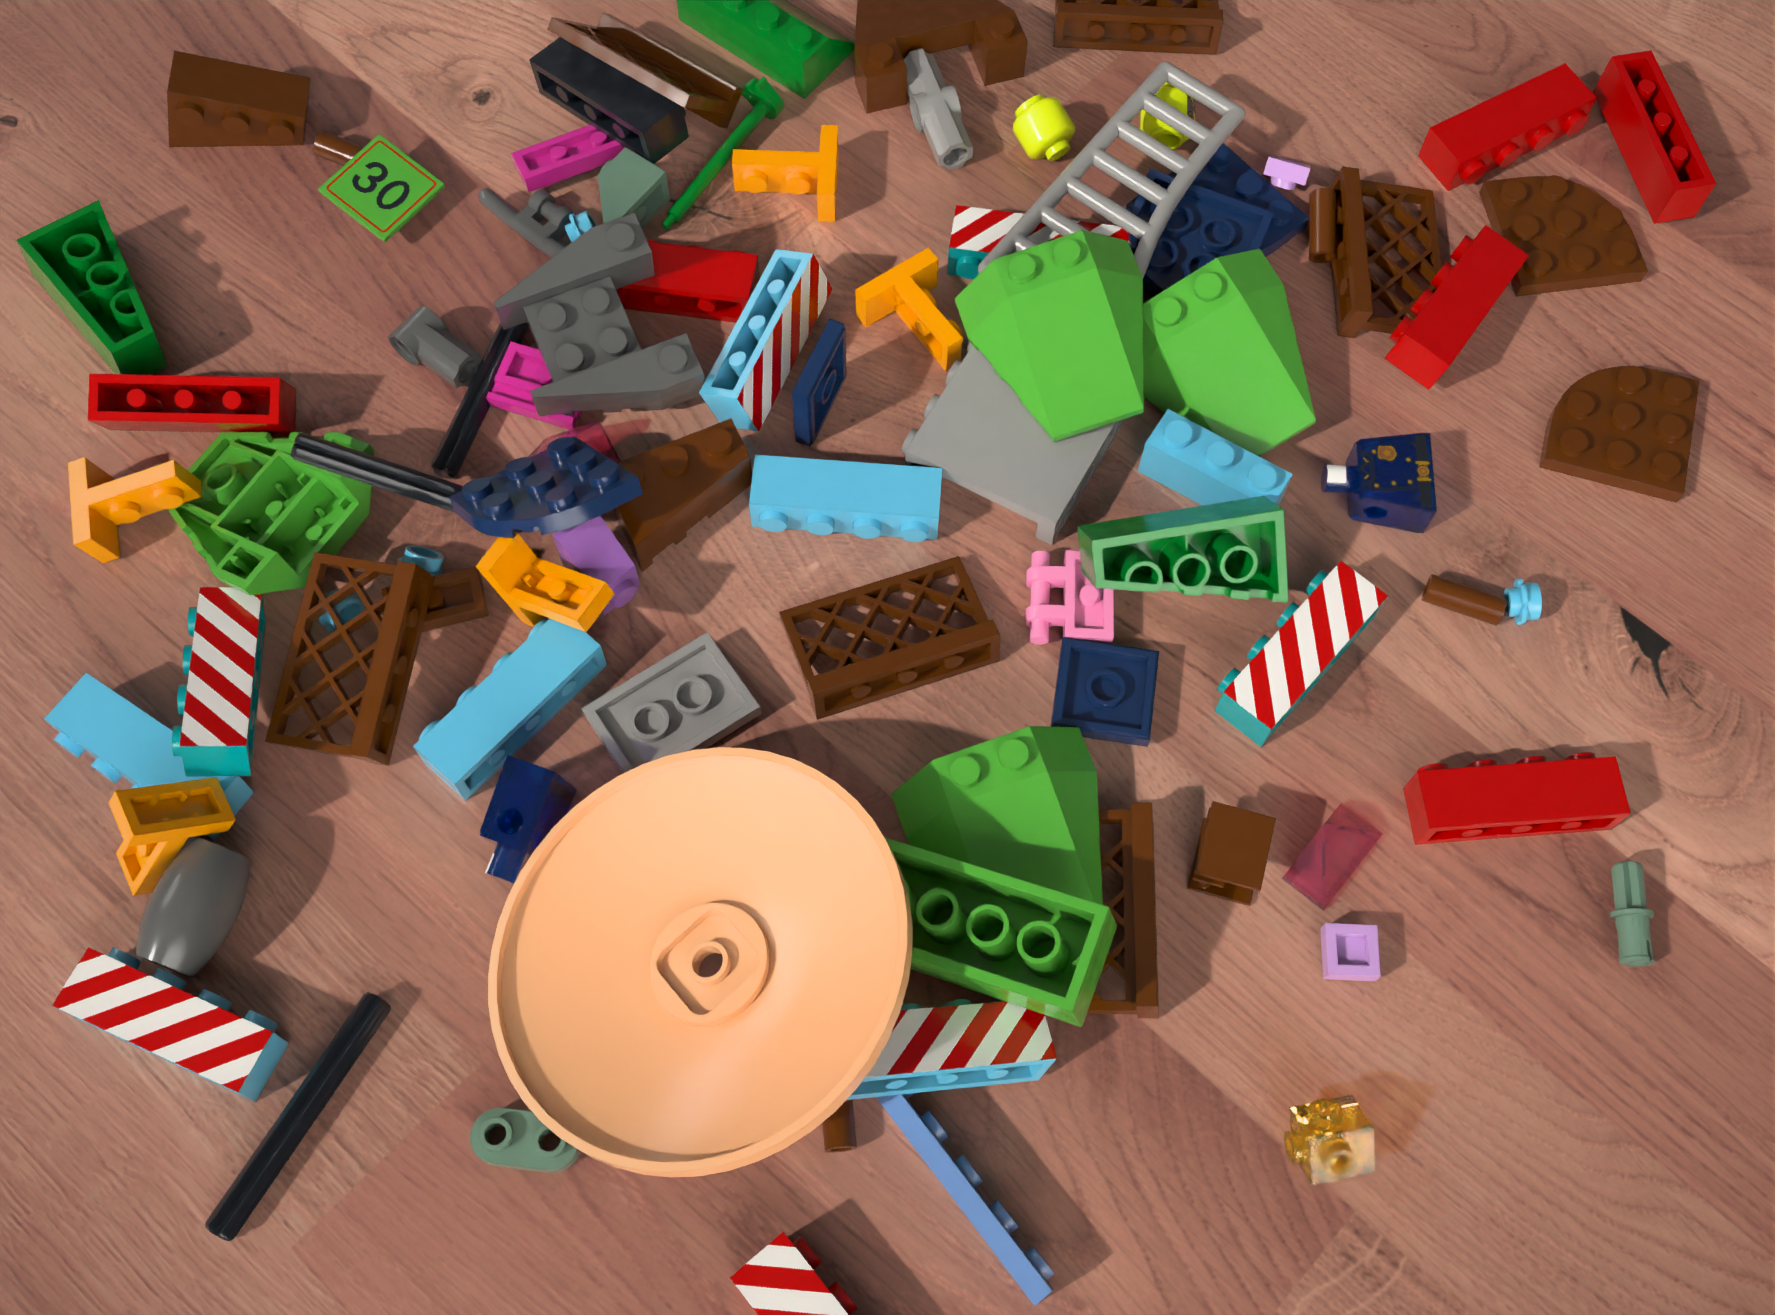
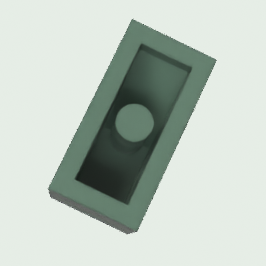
(632, 186)

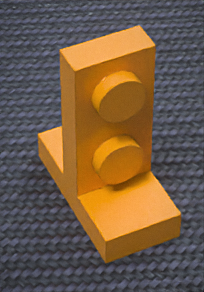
(793, 172)
(907, 293)
(104, 503)
(542, 588)
(160, 820)

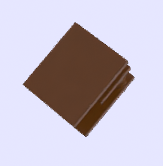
(1231, 853)

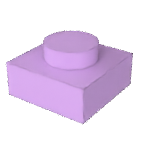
(1286, 172)
(1350, 952)

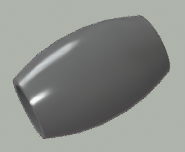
(193, 907)

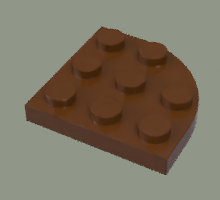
(1566, 230)
(1625, 430)

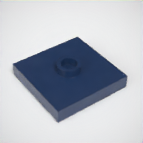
(819, 383)
(1105, 691)

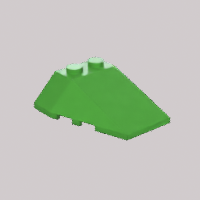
(1063, 330)
(1228, 353)
(269, 512)
(1013, 808)

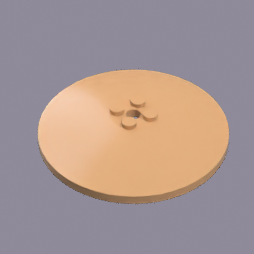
(606, 943)

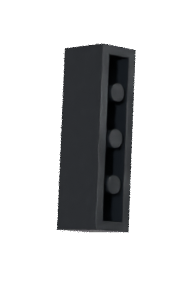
(609, 100)

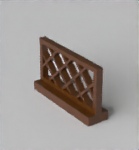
(1140, 26)
(654, 66)
(1350, 269)
(901, 664)
(390, 665)
(1139, 913)

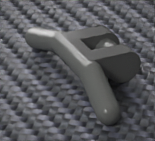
(527, 221)

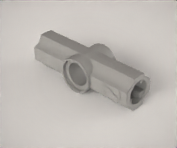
(936, 111)

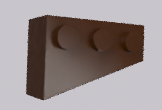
(234, 104)
(682, 486)

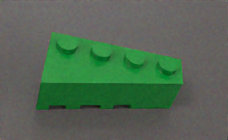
(91, 284)
(1195, 551)

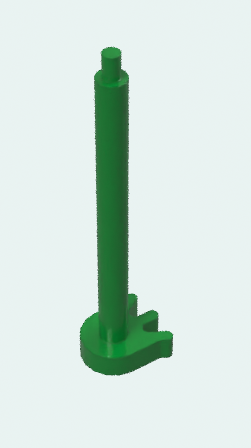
(765, 104)

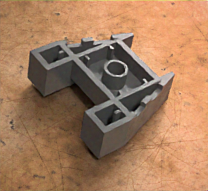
(587, 333)

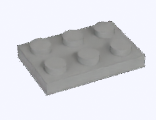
(672, 706)

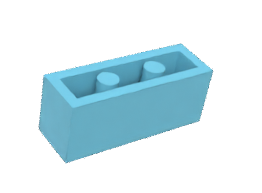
(1208, 465)

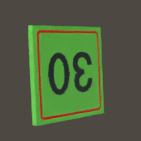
(381, 188)

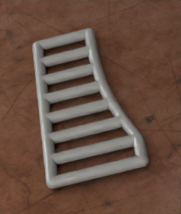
(1095, 155)

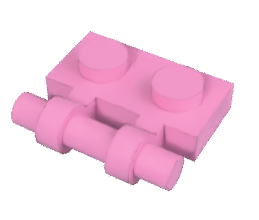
(1085, 610)

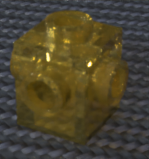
(1330, 1139)

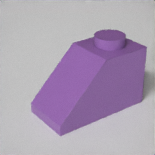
(597, 553)

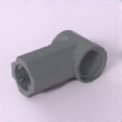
(428, 341)

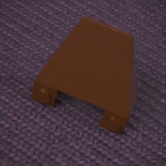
(895, 27)

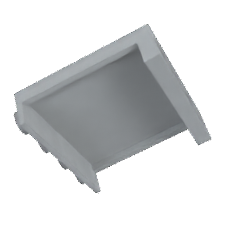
(1001, 451)

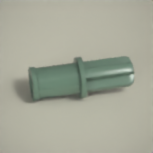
(1631, 915)

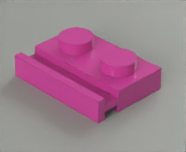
(518, 375)

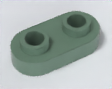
(522, 1143)

